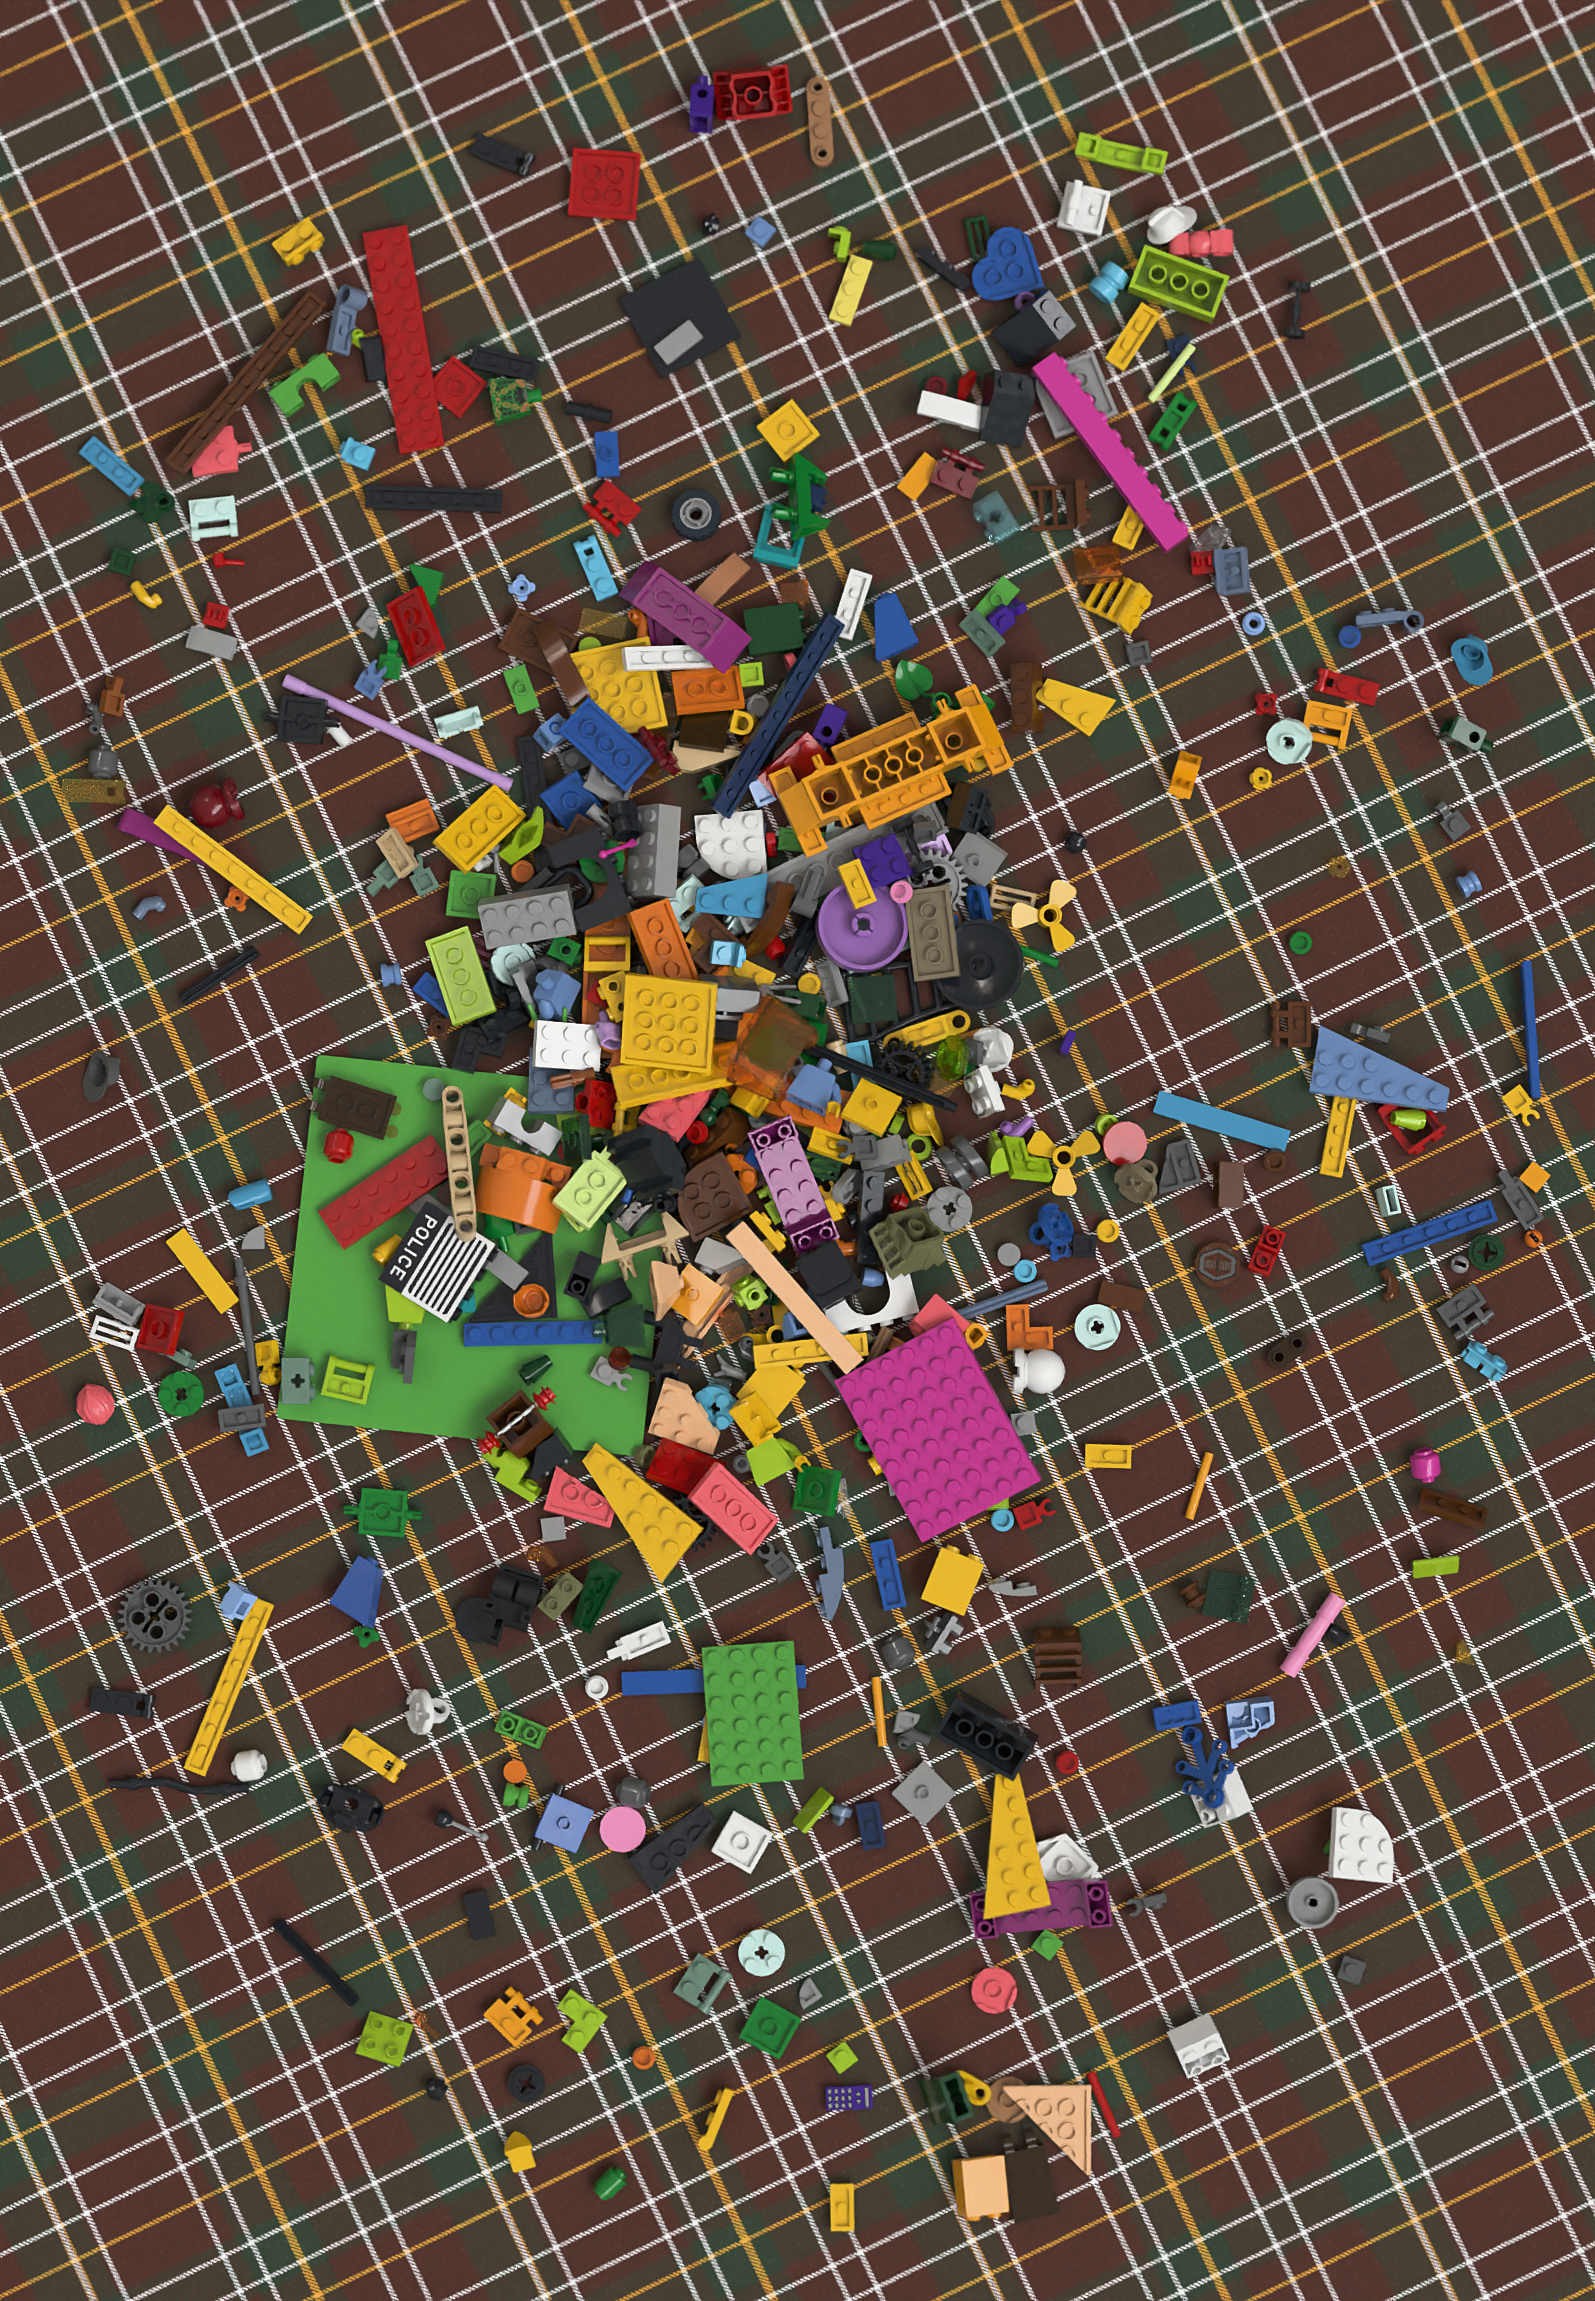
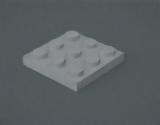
(1092, 381)

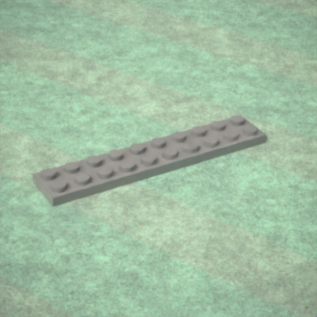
(838, 854)

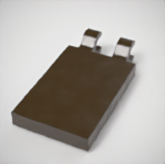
(353, 1106)
(1029, 2180)

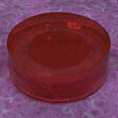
(619, 1358)

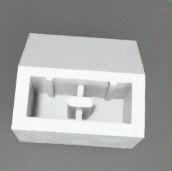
(1234, 1805)
(1198, 2045)

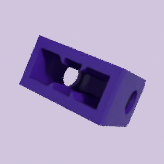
(701, 106)
(834, 718)

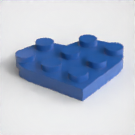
(1008, 266)

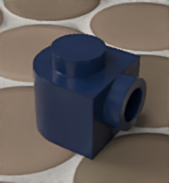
(817, 498)

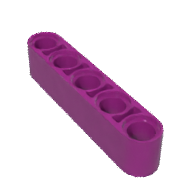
(142, 827)

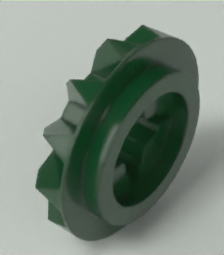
(1493, 1260)

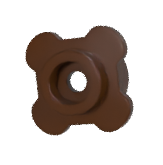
(433, 1031)
(766, 1319)

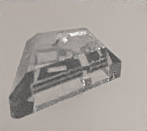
(1211, 539)

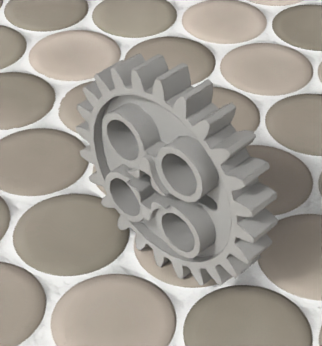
(951, 872)

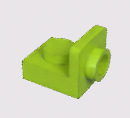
(841, 247)

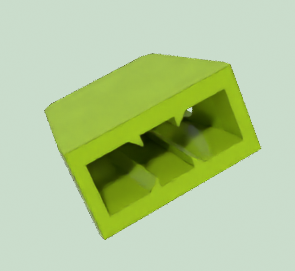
(403, 1310)

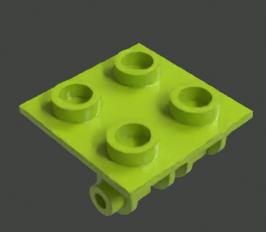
(384, 2039)

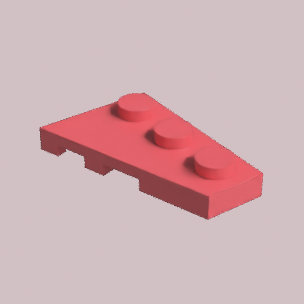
(575, 1500)

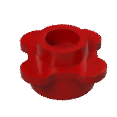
(1270, 699)

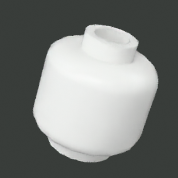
(249, 1765)

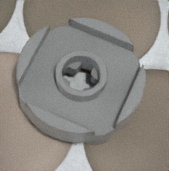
(961, 1203)

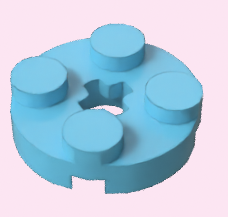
(717, 1394)

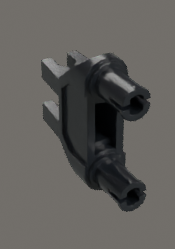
(670, 1345)

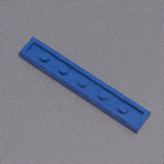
(1530, 1029)
(1429, 1232)

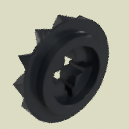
(515, 2085)

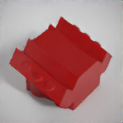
(752, 92)

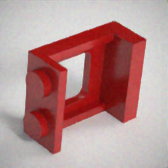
(1437, 1128)

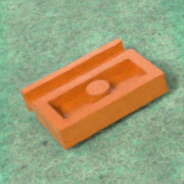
(414, 821)

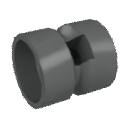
(690, 864)

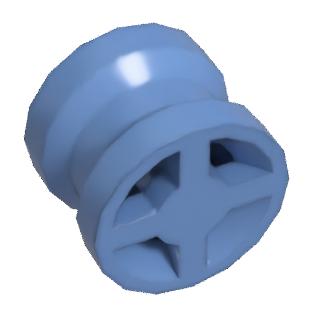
(1468, 883)
(391, 974)

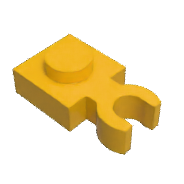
(1518, 1102)

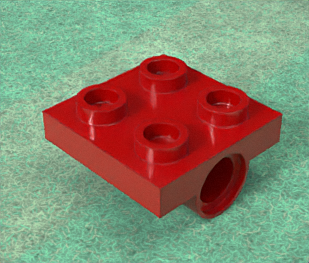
(598, 1102)

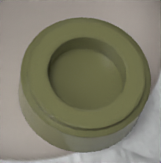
(644, 1455)

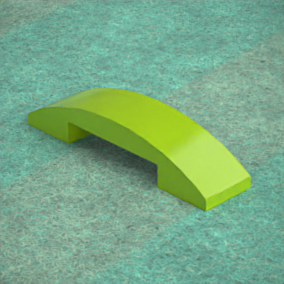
(1121, 155)

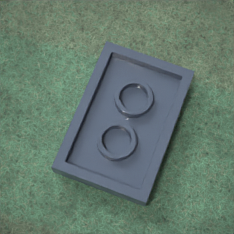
(542, 1097)

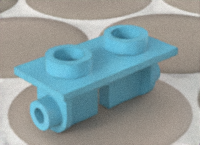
(1492, 1364)

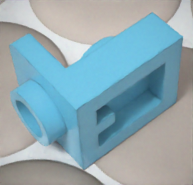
(356, 454)
(727, 953)

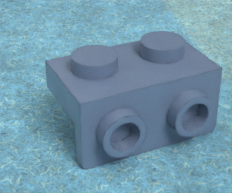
(1231, 571)

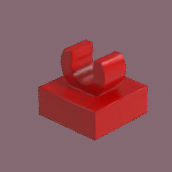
(1201, 563)
(216, 615)

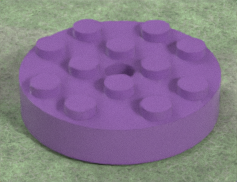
(860, 949)

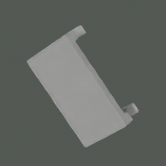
(891, 1152)
(119, 1304)

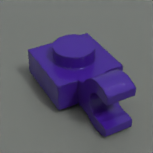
(1003, 616)

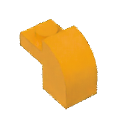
(1184, 775)

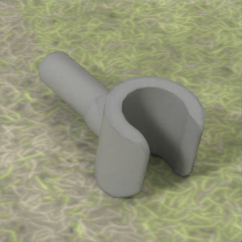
(495, 850)

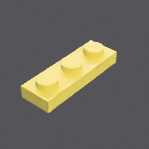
(850, 290)

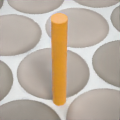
(1199, 1484)
(879, 1711)

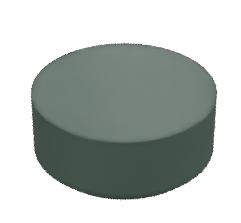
(433, 1089)

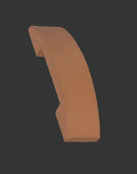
(722, 579)

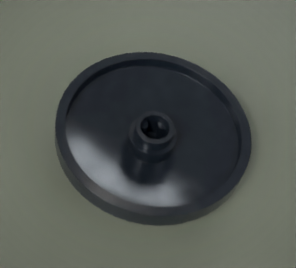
(989, 966)

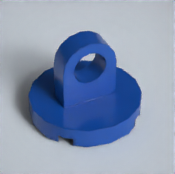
(1055, 1225)

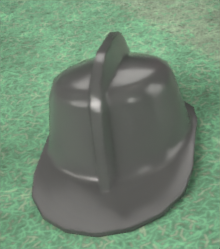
(100, 1074)

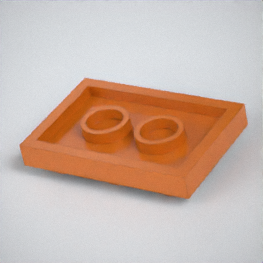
(707, 690)

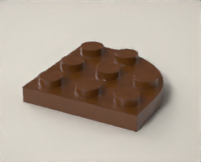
(711, 1197)

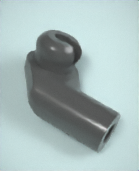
(97, 720)
(745, 1346)

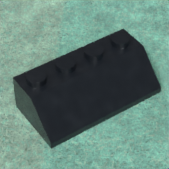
(986, 1735)

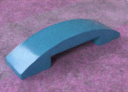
(238, 1396)

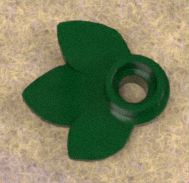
(150, 502)

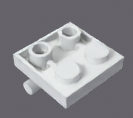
(1083, 208)
(983, 1092)

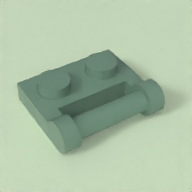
(695, 1980)

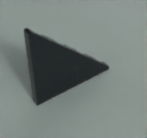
(541, 1270)

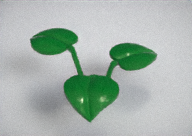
(915, 679)

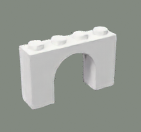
(900, 1304)

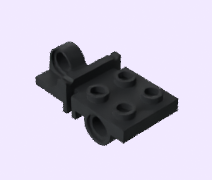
(509, 1603)

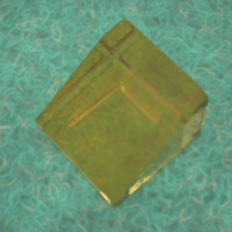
(1463, 1654)

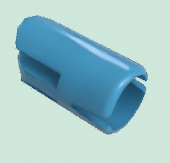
(250, 1195)

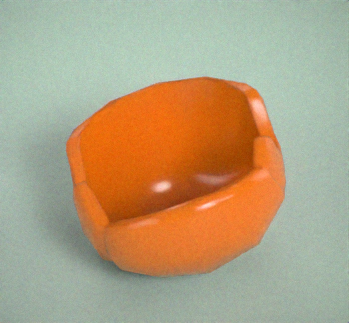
(531, 1301)

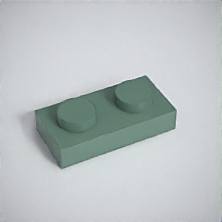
(982, 633)

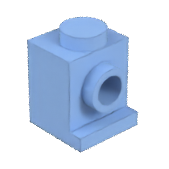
(237, 1602)

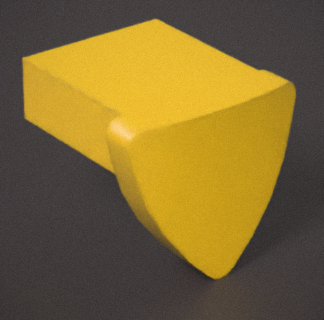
(519, 2152)

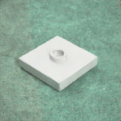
(742, 1842)

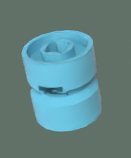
(1106, 285)

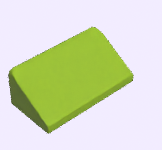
(1435, 1566)
(813, 1810)

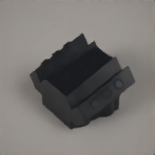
(648, 1163)

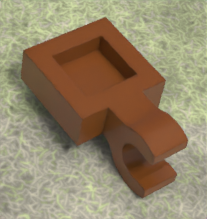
(112, 700)

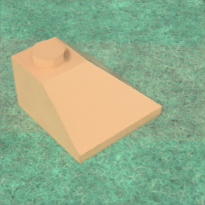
(664, 1287)

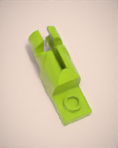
(512, 1472)

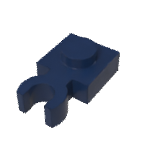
(1175, 347)

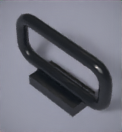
(549, 877)

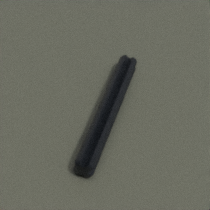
(316, 1962)

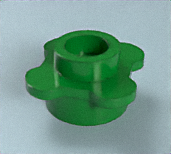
(365, 1640)

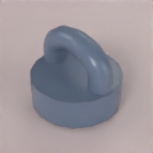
(840, 1810)

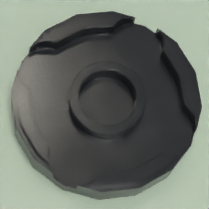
(469, 1618)

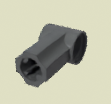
(806, 899)

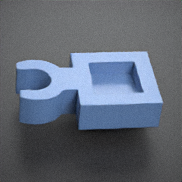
(370, 680)

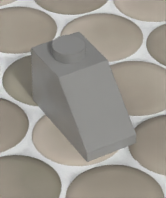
(718, 1257)

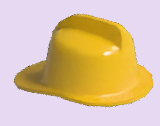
(923, 1121)

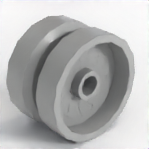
(1298, 1902)

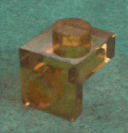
(731, 1326)

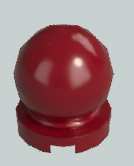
(215, 804)

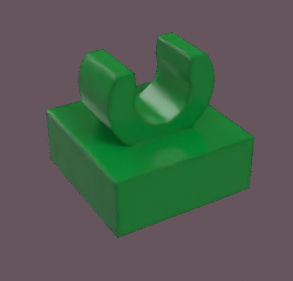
(712, 784)

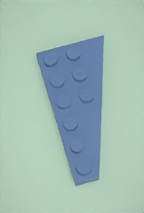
(1358, 1073)

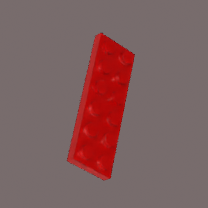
(386, 1192)

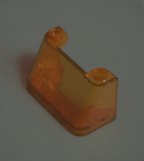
(769, 1049)

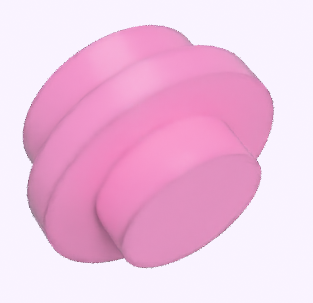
(901, 891)

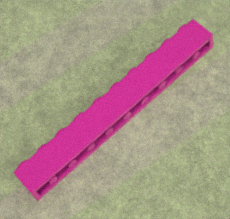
(1110, 453)

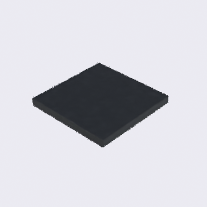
(669, 303)

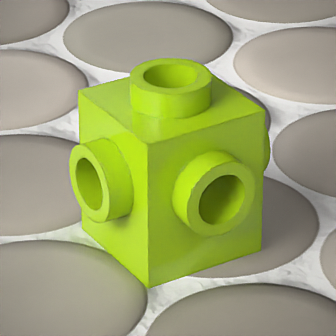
(749, 1292)

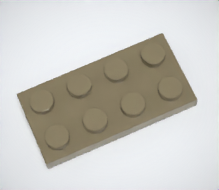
(932, 934)

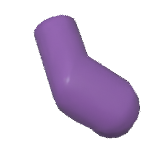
(1016, 1130)

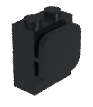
(828, 1274)

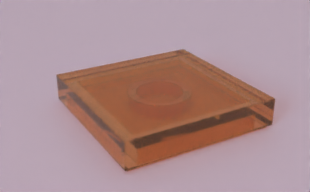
(1097, 564)

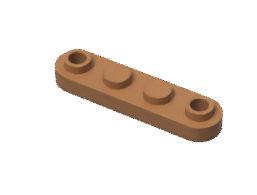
(820, 122)

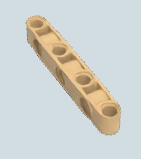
(459, 1163)

